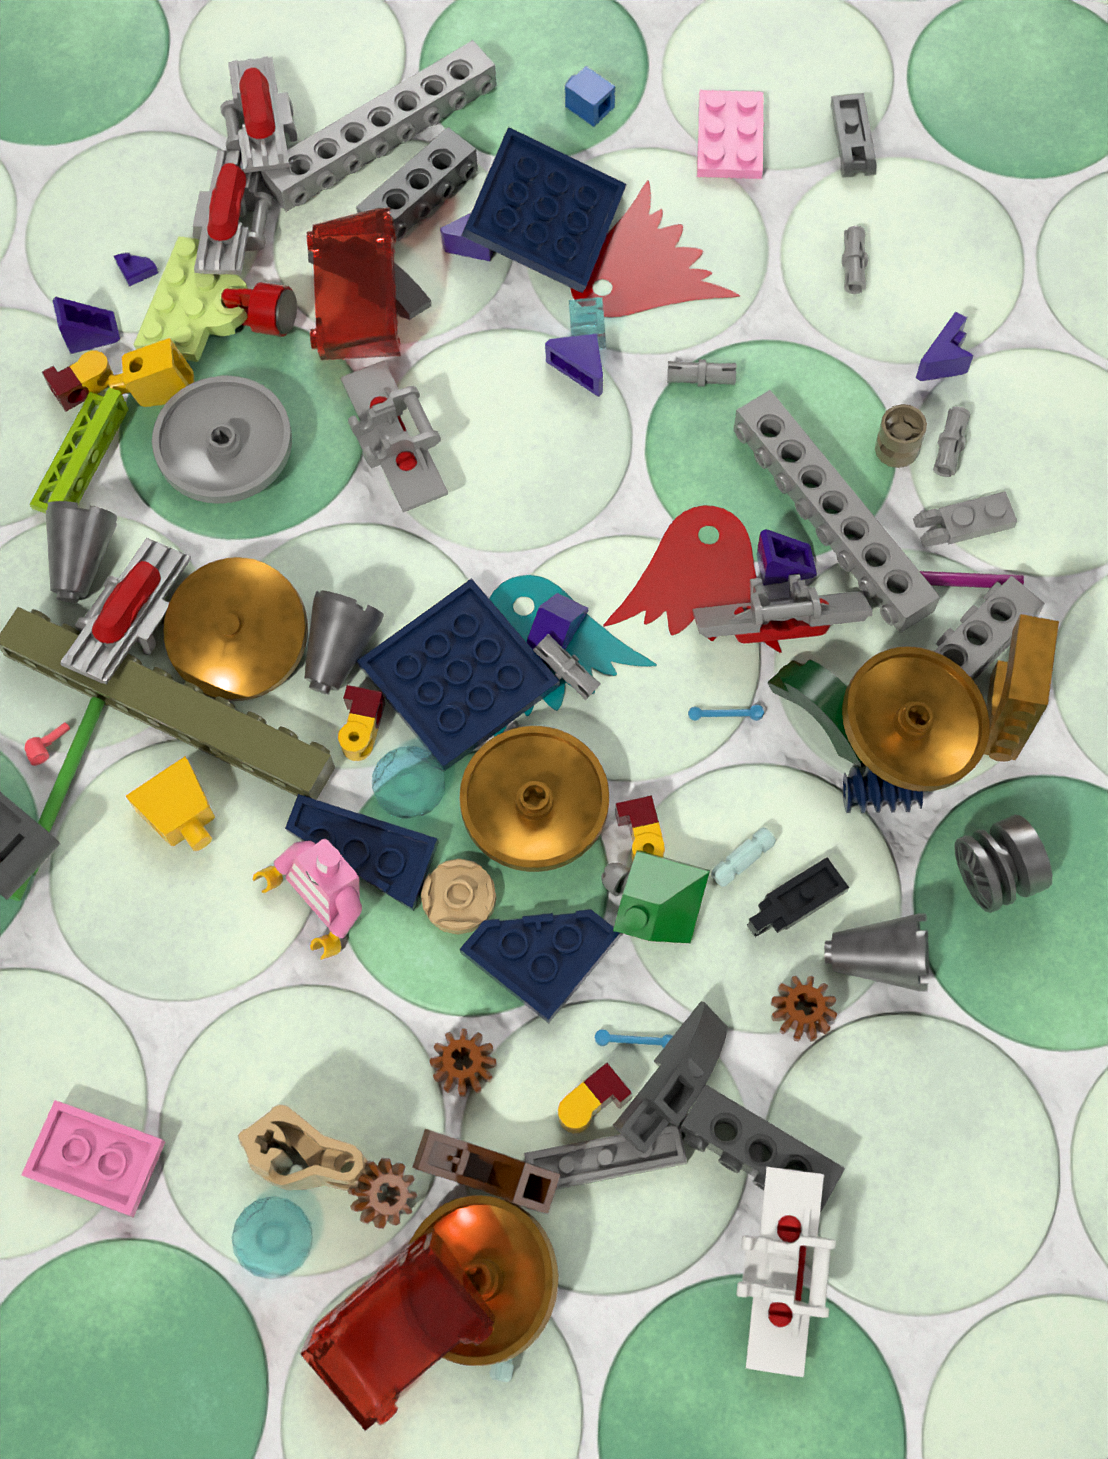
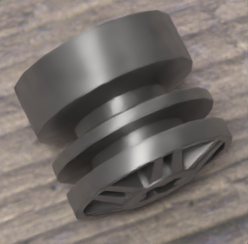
(1003, 863)

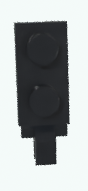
(798, 898)

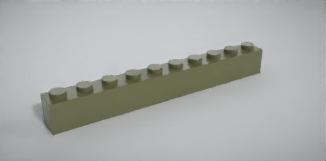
(175, 708)

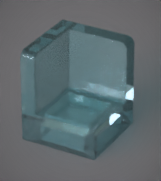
(588, 318)

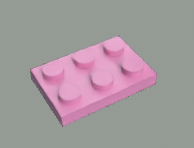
(730, 134)
(93, 1158)

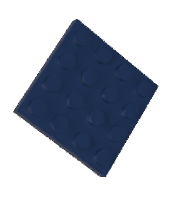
(544, 210)
(458, 674)

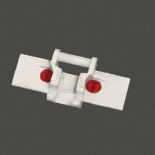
(776, 1272)

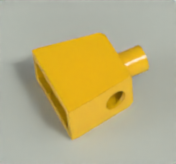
(153, 373)
(175, 805)

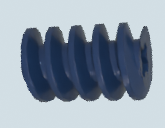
(876, 790)

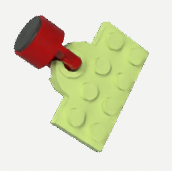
(200, 305)

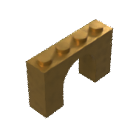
(1020, 687)

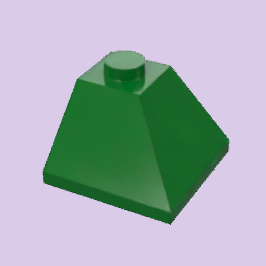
(661, 899)

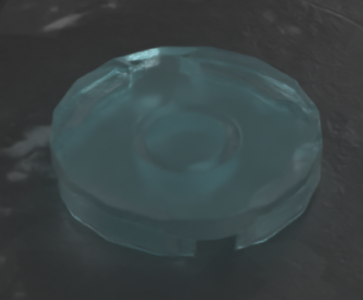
(408, 782)
(272, 1238)

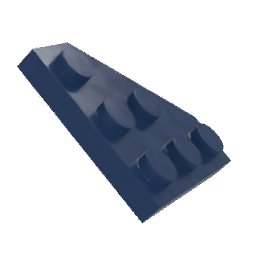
(541, 955)

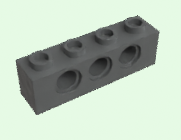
(424, 181)
(750, 1129)

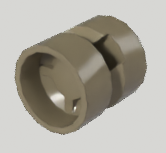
(900, 435)

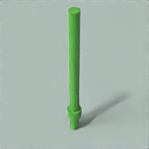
(66, 774)

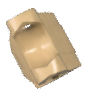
(321, 1153)

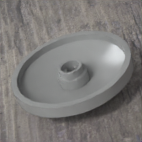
(222, 439)

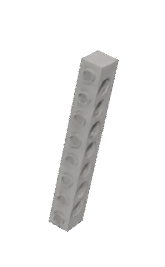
(381, 125)
(768, 415)

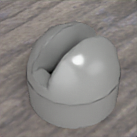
(615, 878)

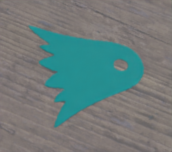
(590, 643)

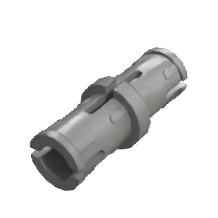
(854, 260)
(701, 373)
(951, 441)
(566, 667)

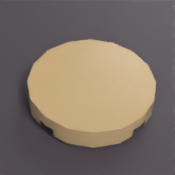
(458, 896)

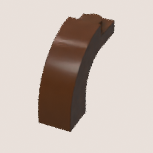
(486, 1170)

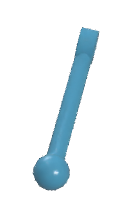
(755, 712)
(603, 1037)

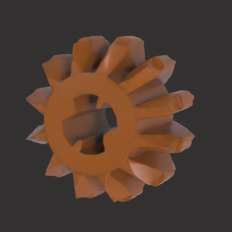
(810, 997)
(448, 1067)
(396, 1197)

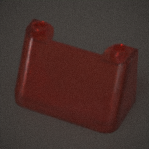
(355, 286)
(396, 1328)

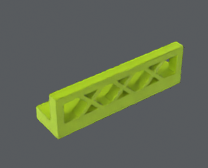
(89, 452)

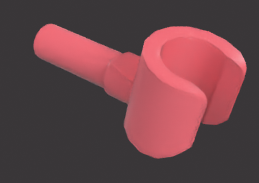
(36, 746)

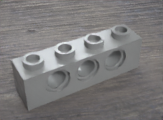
(1005, 600)

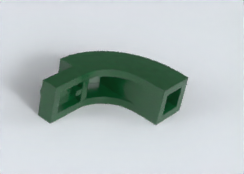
(821, 696)

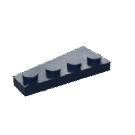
(378, 851)

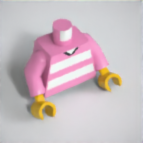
(324, 883)

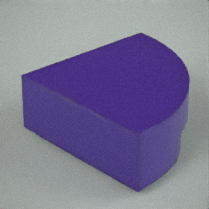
(135, 267)

